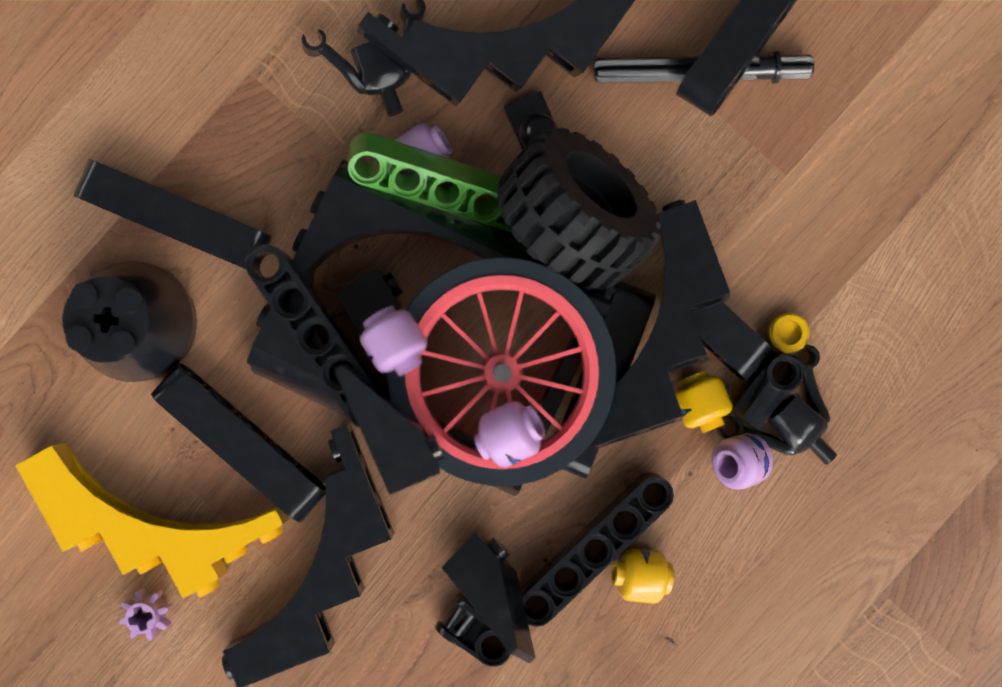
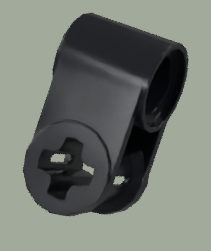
(470, 633)

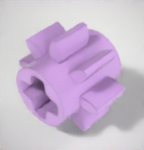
(144, 624)

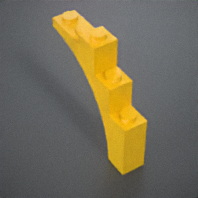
(85, 513)

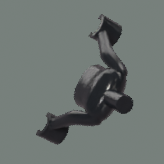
(375, 69)
(795, 420)

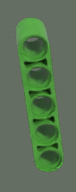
(423, 184)

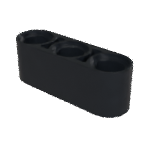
(731, 340)

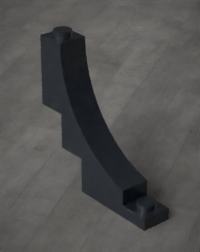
(455, 59)
(692, 283)
(352, 524)

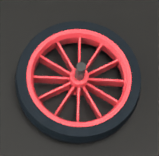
(503, 371)

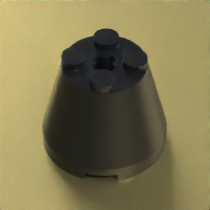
(153, 324)

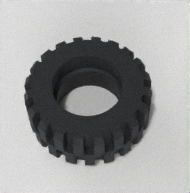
(577, 209)

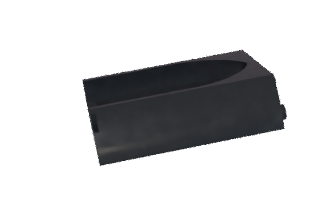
(357, 212)

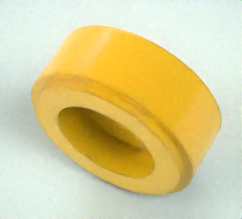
(787, 332)

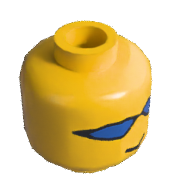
(703, 401)
(642, 575)

